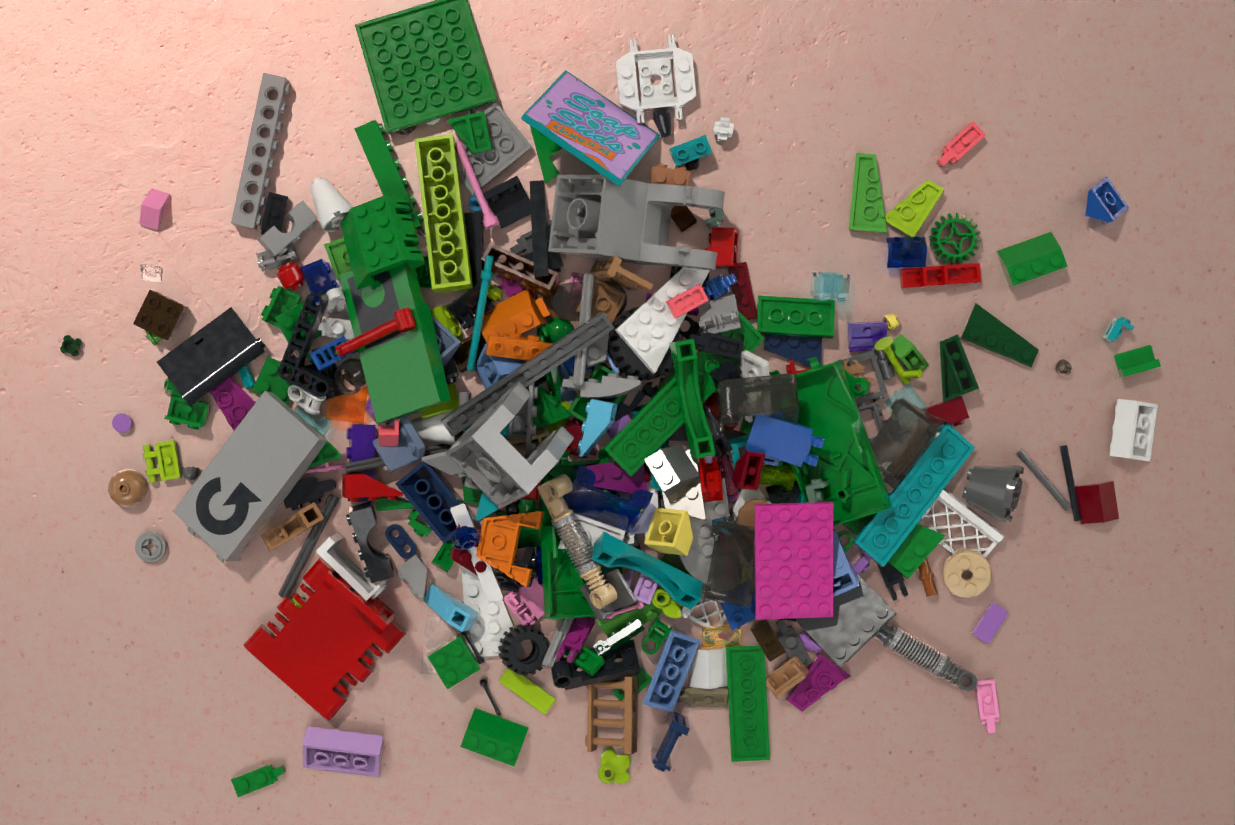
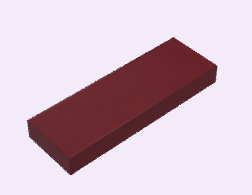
(743, 291)

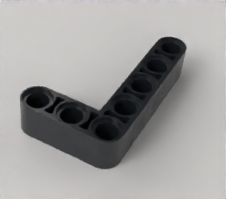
(303, 346)

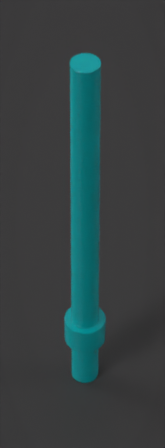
(486, 276)

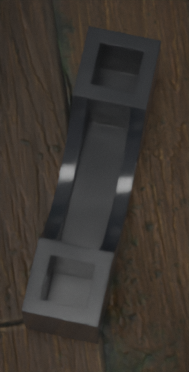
(377, 564)

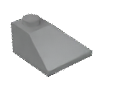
(443, 463)

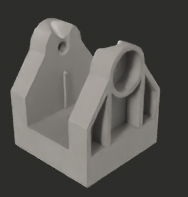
(494, 462)

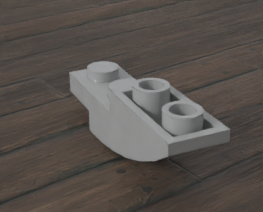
(610, 387)

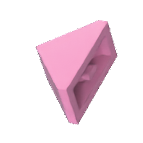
(153, 208)

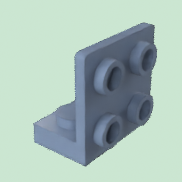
(409, 448)

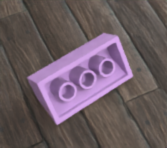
(342, 751)

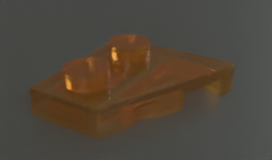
(347, 407)

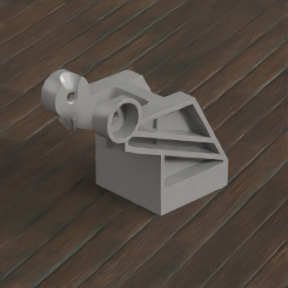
(625, 221)

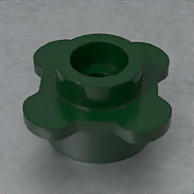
(65, 348)

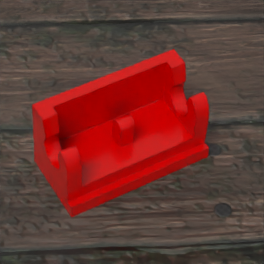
(711, 480)

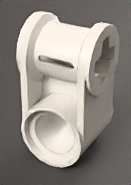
(308, 401)

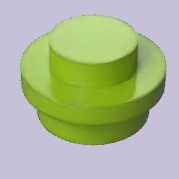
(494, 293)

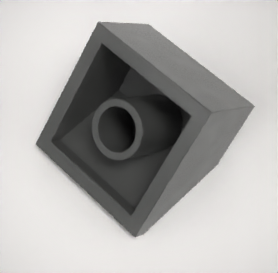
(672, 469)

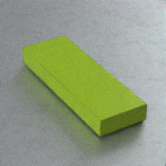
(527, 690)

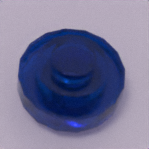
(466, 537)

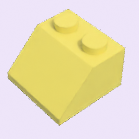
(670, 532)

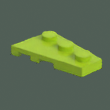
(915, 209)

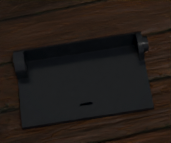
(211, 356)

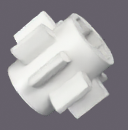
(723, 129)

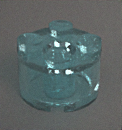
(830, 285)

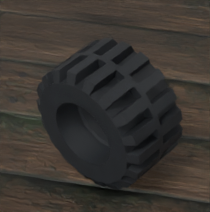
(511, 642)

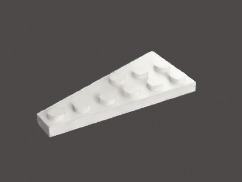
(652, 324)
(491, 621)

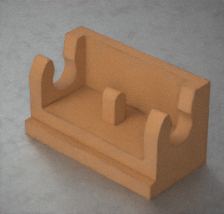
(786, 676)

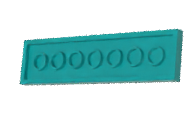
(914, 495)

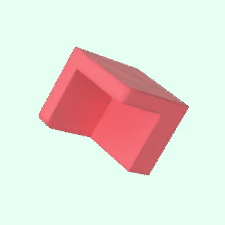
(389, 434)

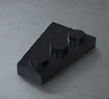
(779, 494)

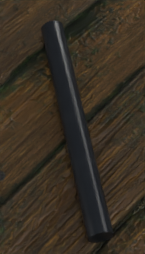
(1070, 483)

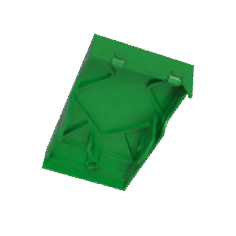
(560, 578)

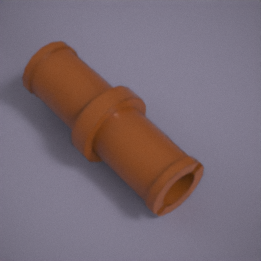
(927, 578)

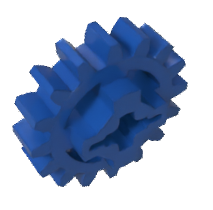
(719, 286)

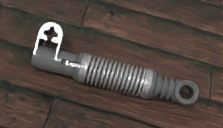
(940, 664)

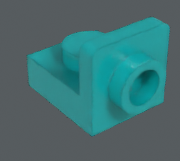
(1114, 329)

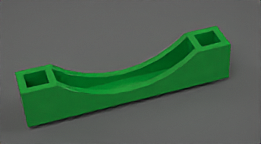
(686, 373)

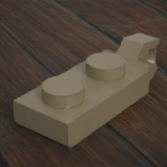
(704, 697)

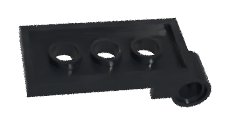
(566, 674)

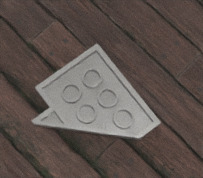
(507, 147)

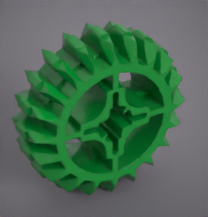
(953, 230)

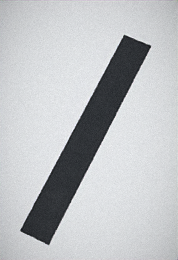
(538, 222)

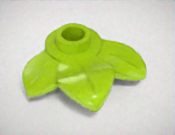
(669, 606)
(616, 765)

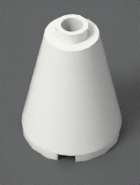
(329, 204)
(433, 430)

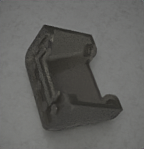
(903, 440)
(731, 566)

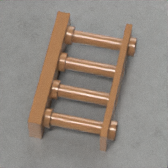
(629, 722)

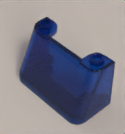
(603, 505)

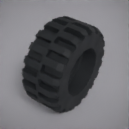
(626, 358)

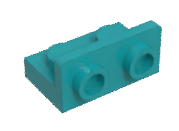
(690, 150)

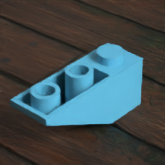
(599, 419)
(450, 608)

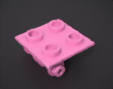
(527, 603)

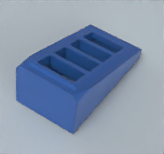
(321, 351)

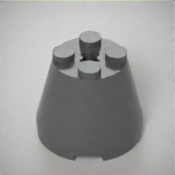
(994, 489)

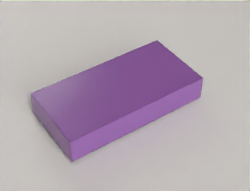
(990, 622)

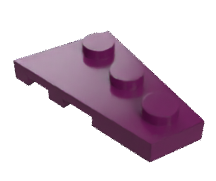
(821, 678)

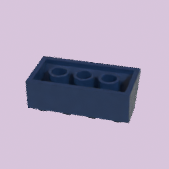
(432, 499)

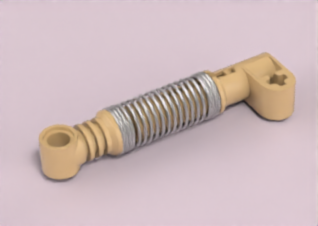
(565, 520)

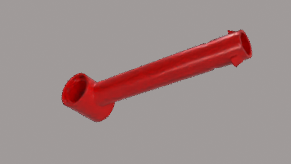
(403, 322)

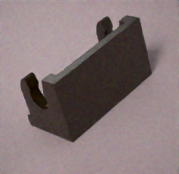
(767, 640)

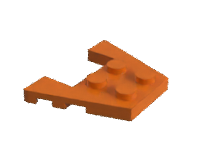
(500, 543)

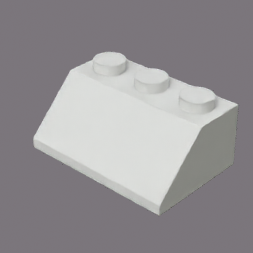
(1133, 429)

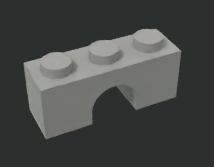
(301, 219)

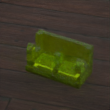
(777, 476)

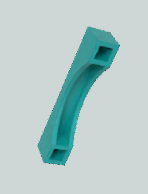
(679, 585)

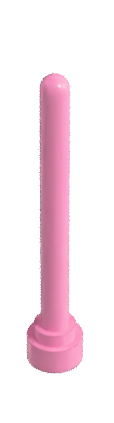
(490, 219)

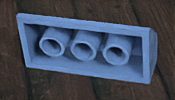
(671, 671)

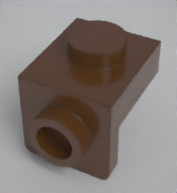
(682, 217)

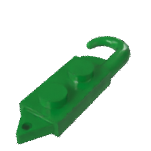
(553, 378)

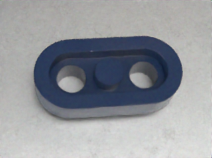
(399, 542)

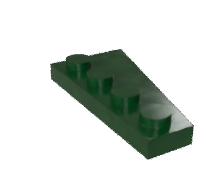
(995, 336)

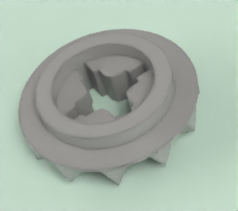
(144, 540)

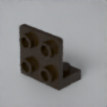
(159, 314)

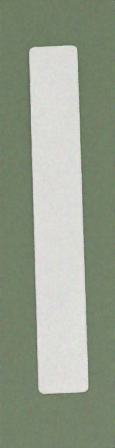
(487, 577)

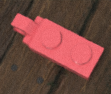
(961, 144)

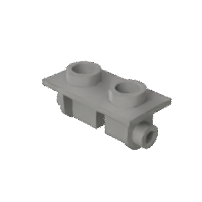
(268, 262)

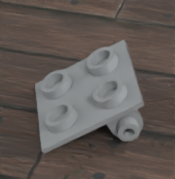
(719, 315)

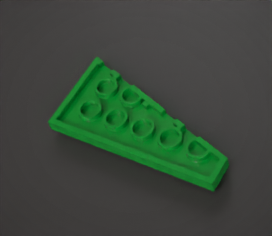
(912, 550)

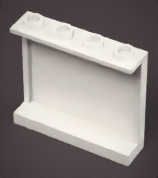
(347, 569)

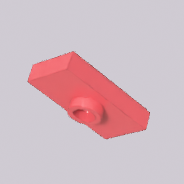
(687, 301)

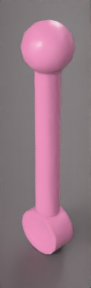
(639, 605)

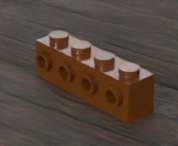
(521, 270)

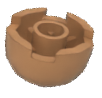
(132, 482)

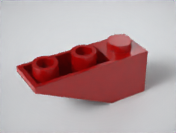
(360, 485)

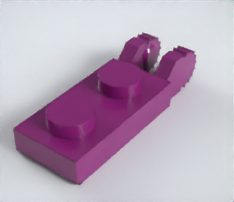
(576, 637)

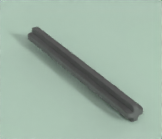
(378, 462)
(308, 547)

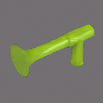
(885, 345)

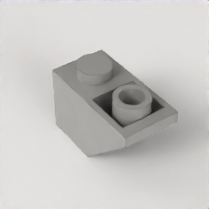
(416, 574)

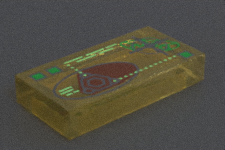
(720, 637)

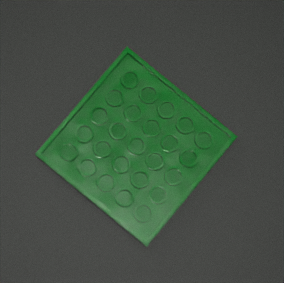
(425, 63)

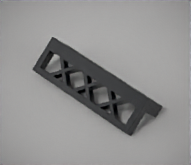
(475, 240)

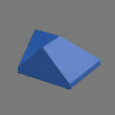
(1104, 202)

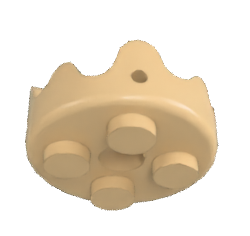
(966, 560)

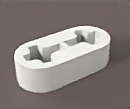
(336, 301)

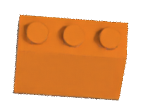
(514, 314)

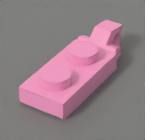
(987, 704)

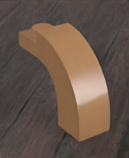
(292, 527)

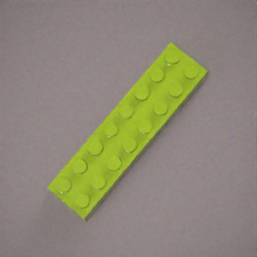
(443, 214)

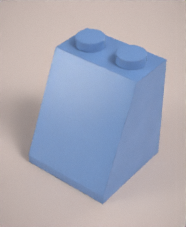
(495, 368)

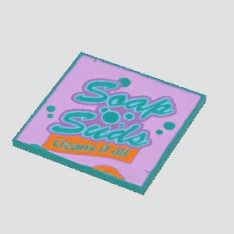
(591, 127)

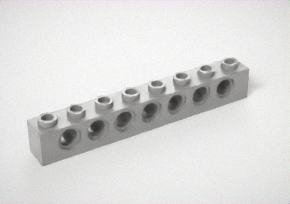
(268, 84)

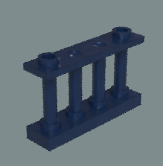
(677, 726)

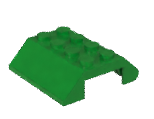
(380, 238)

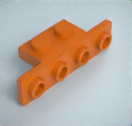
(515, 346)

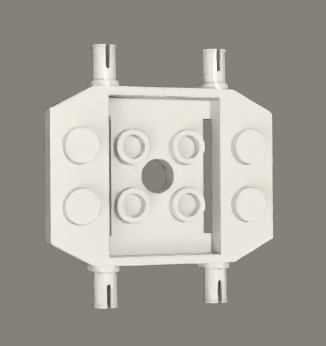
(650, 64)

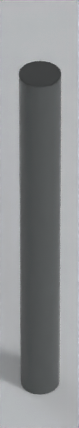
(1043, 479)

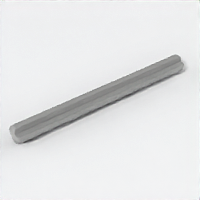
(585, 315)

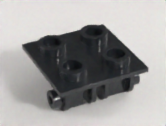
(465, 307)

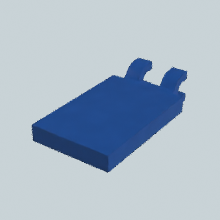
(783, 440)

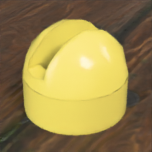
(891, 321)

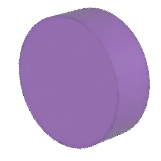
(122, 423)

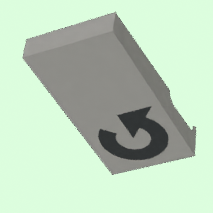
(250, 476)

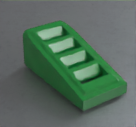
(386, 505)

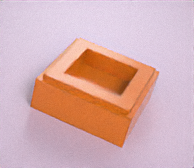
(542, 307)

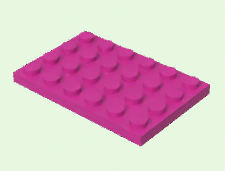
(793, 560)

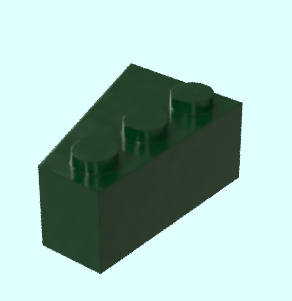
(955, 369)

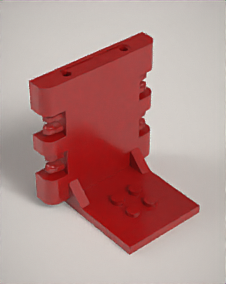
(325, 639)

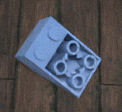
(844, 574)

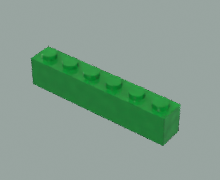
(384, 166)

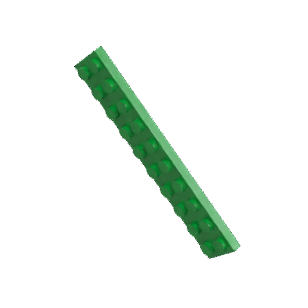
(664, 411)

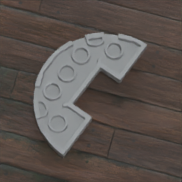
(701, 548)

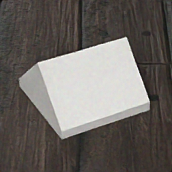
(708, 668)

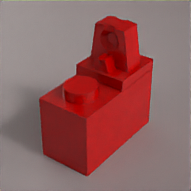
(725, 243)

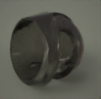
(351, 371)

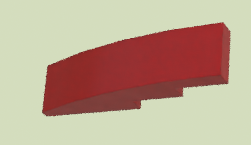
(940, 275)

